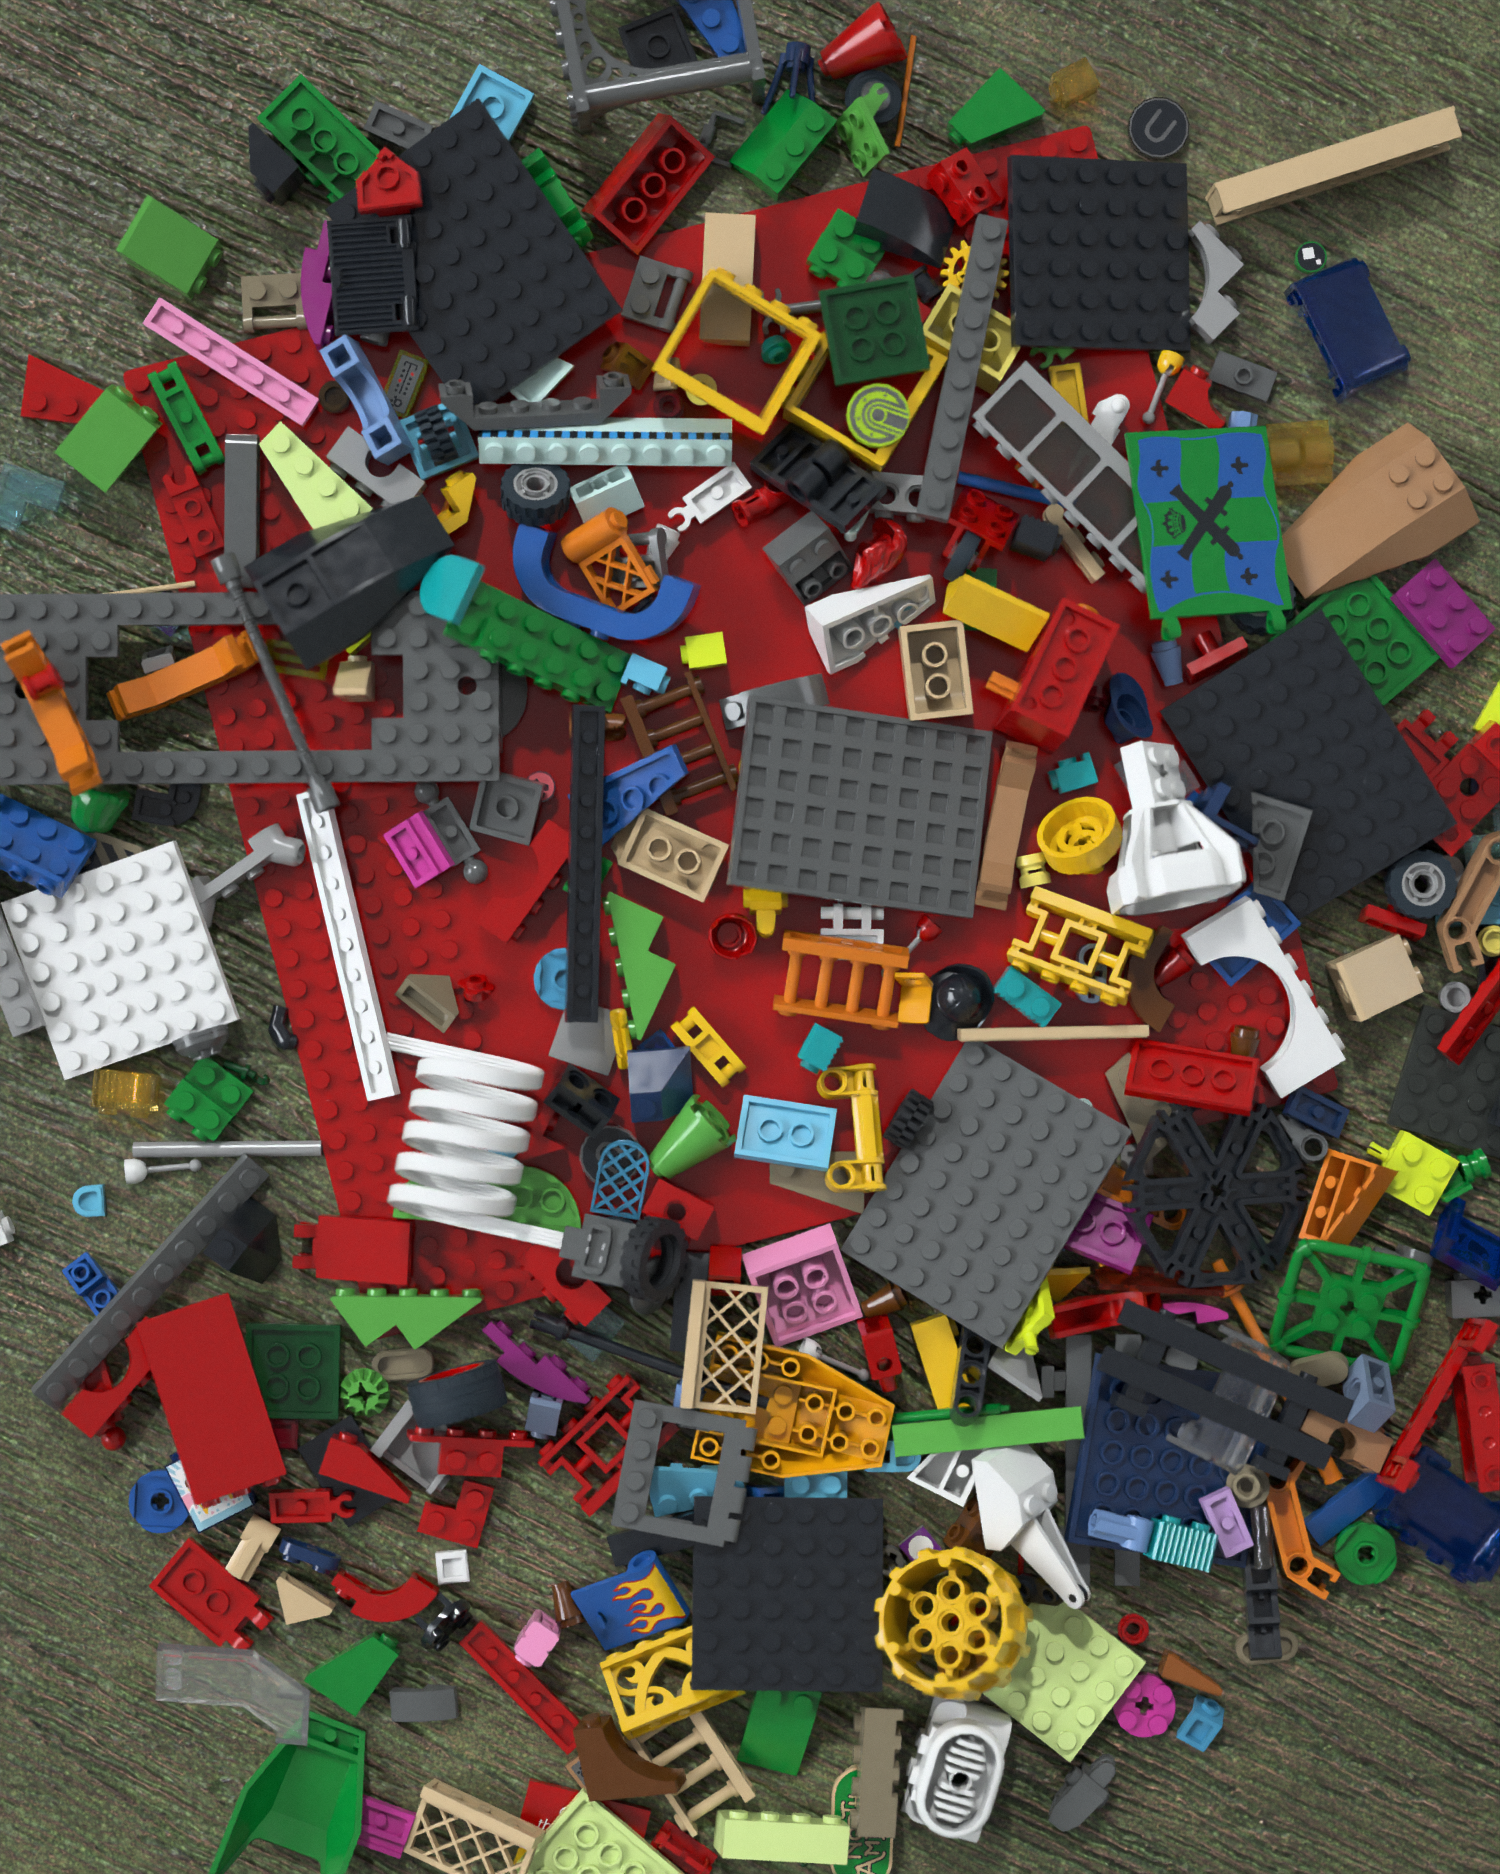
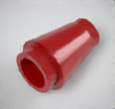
(1173, 965)

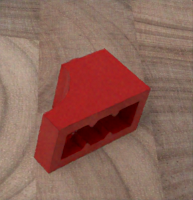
(1192, 397)

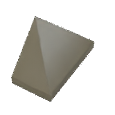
(431, 998)

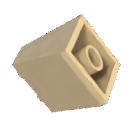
(1375, 977)

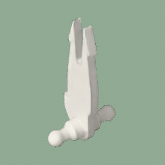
(1109, 416)

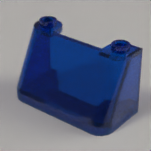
(1349, 327)

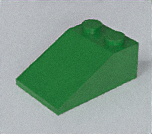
(778, 1729)

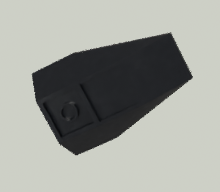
(348, 575)

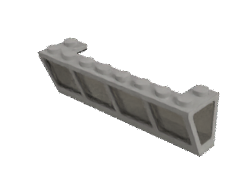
(1068, 461)

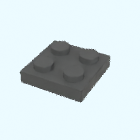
(508, 808)

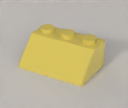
(997, 348)

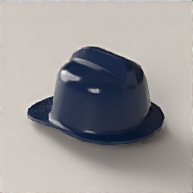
(1128, 711)

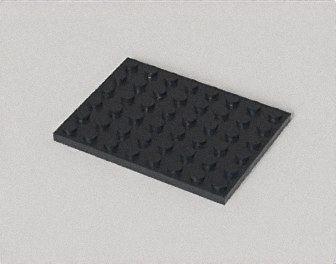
(492, 261)
(1313, 734)

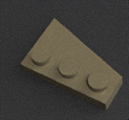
(1135, 1109)
(812, 1182)

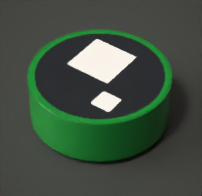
(1310, 257)

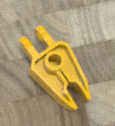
(765, 907)

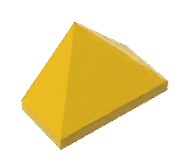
(1065, 1278)

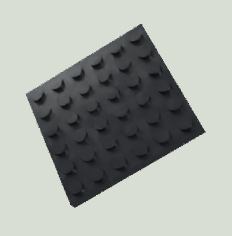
(1098, 254)
(790, 1597)

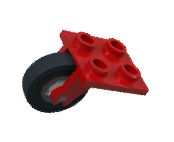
(982, 519)

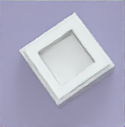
(452, 1566)

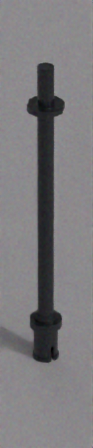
(564, 1329)

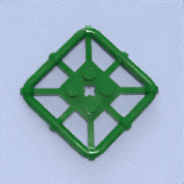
(1340, 1289)

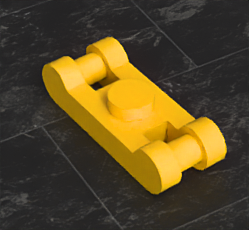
(708, 1047)

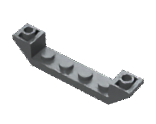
(610, 393)

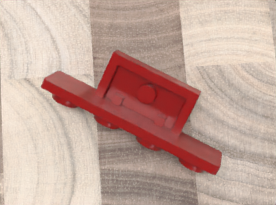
(471, 1452)

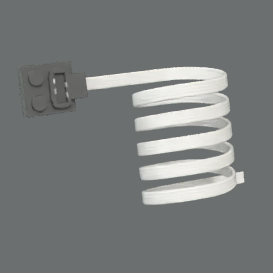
(463, 1167)

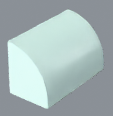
(605, 490)

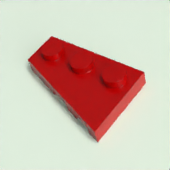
(55, 394)

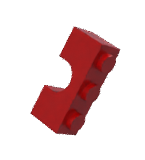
(581, 1301)

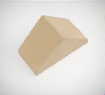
(300, 1601)

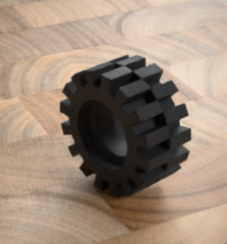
(908, 1119)

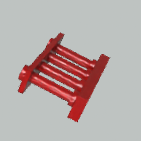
(1478, 1423)

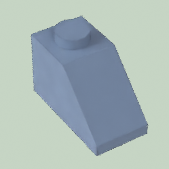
(543, 1415)

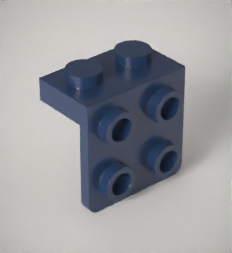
(1209, 804)

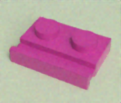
(418, 849)
(384, 1826)

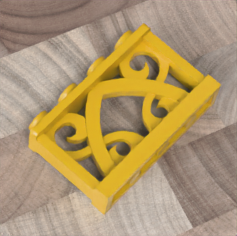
(647, 1716)

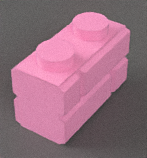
(536, 1639)

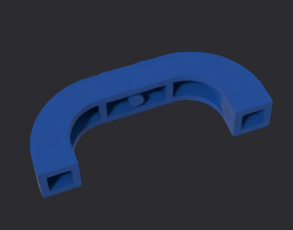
(533, 570)

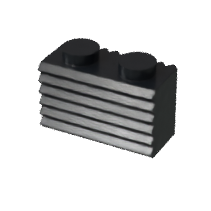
(1036, 538)

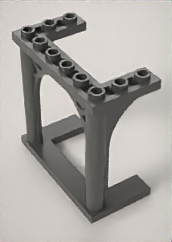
(598, 96)

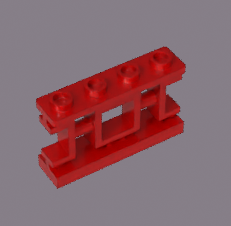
(589, 1425)

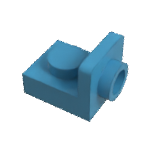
(1201, 1723)

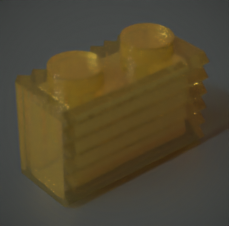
(125, 1091)

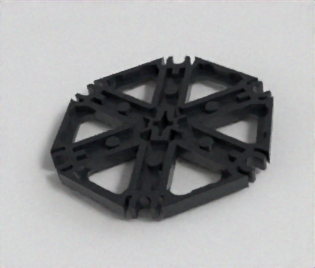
(1213, 1212)

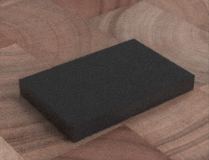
(313, 1452)

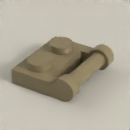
(269, 293)

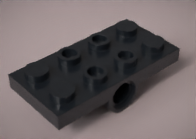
(819, 476)

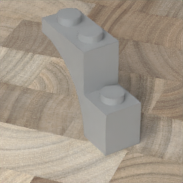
(1220, 266)

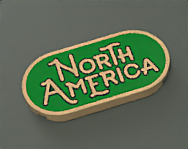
(865, 1854)

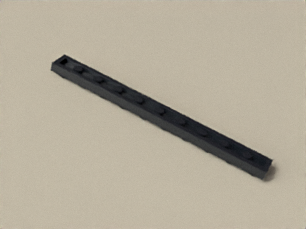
(584, 863)

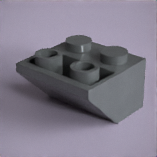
(808, 557)

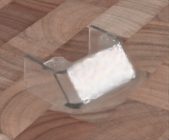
(1216, 1442)

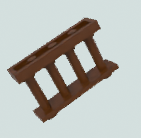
(649, 739)

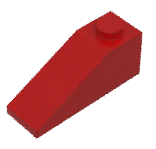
(357, 1465)

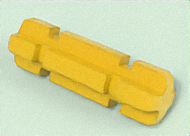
(620, 1036)

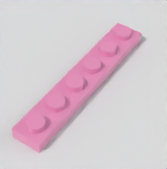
(231, 362)

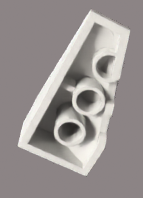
(857, 619)

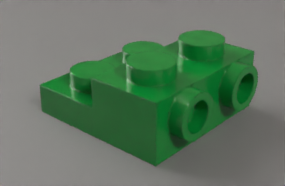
(842, 254)
(208, 1099)

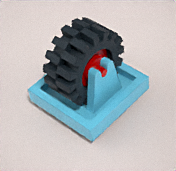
(439, 441)

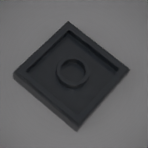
(657, 40)

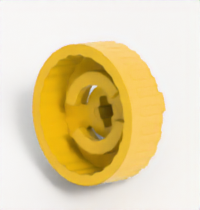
(1086, 849)

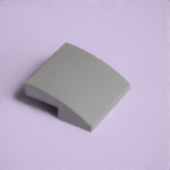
(586, 1043)

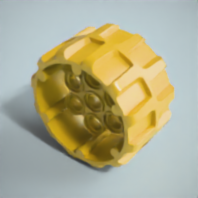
(904, 1596)

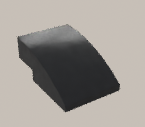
(905, 219)

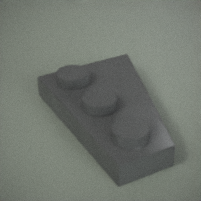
(1281, 835)

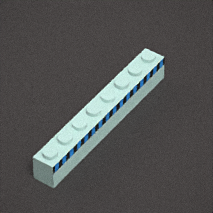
(613, 443)

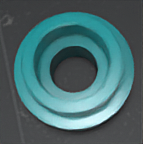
(775, 349)

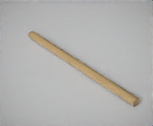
(160, 588)

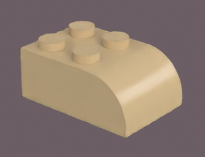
(935, 670)

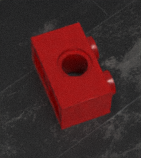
(697, 1209)

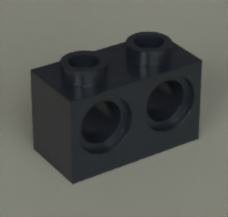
(581, 1100)

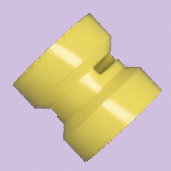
(1032, 862)

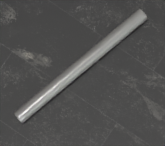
(227, 1148)

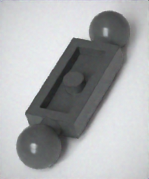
(452, 831)

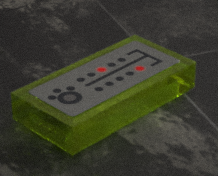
(405, 382)

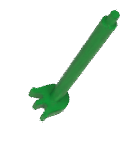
(941, 1414)

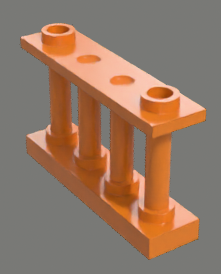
(829, 950)

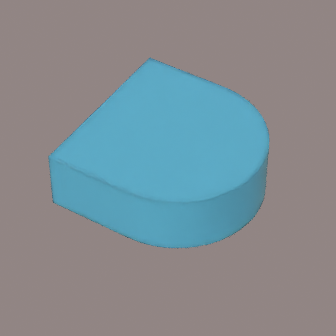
(90, 1201)

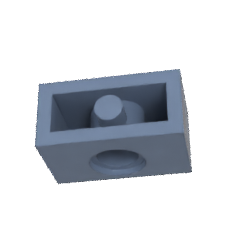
(1372, 1393)

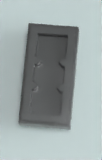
(1242, 376)

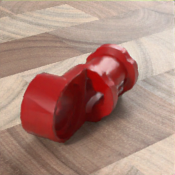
(760, 503)

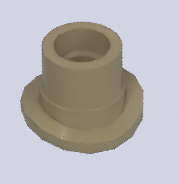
(1249, 1486)

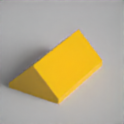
(994, 612)

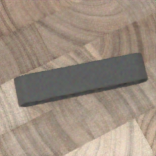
(242, 500)

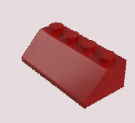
(648, 183)

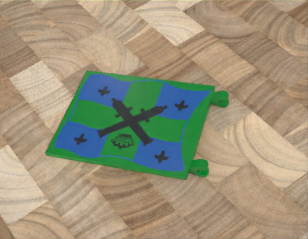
(1208, 525)

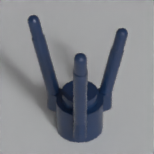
(796, 59)

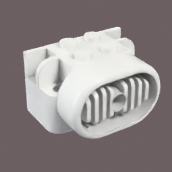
(955, 1740)

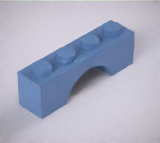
(379, 421)

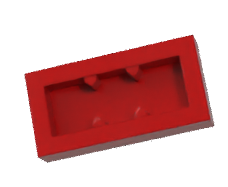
(1214, 656)
(1392, 922)

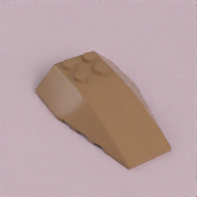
(1377, 514)

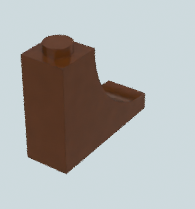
(614, 1769)

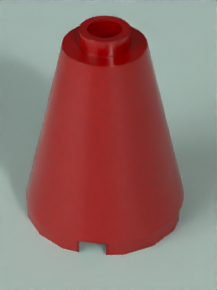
(863, 45)

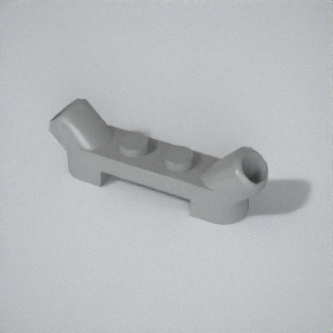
(268, 847)

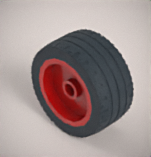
(457, 1393)

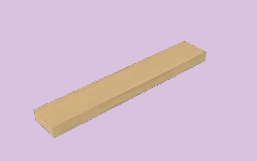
(1052, 1032)

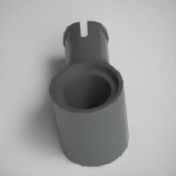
(1302, 1135)

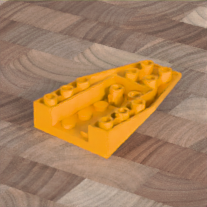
(813, 1417)

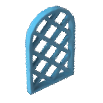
(622, 1172)

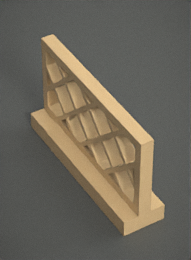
(696, 1343)
(475, 1813)

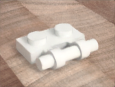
(864, 913)

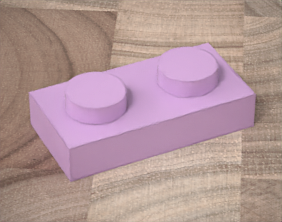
(1226, 1521)

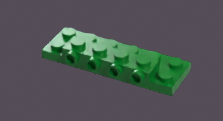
(319, 138)
(540, 647)

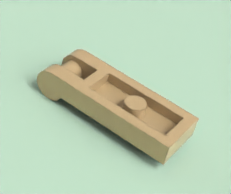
(1073, 542)

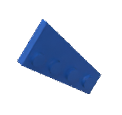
(717, 24)
(638, 787)

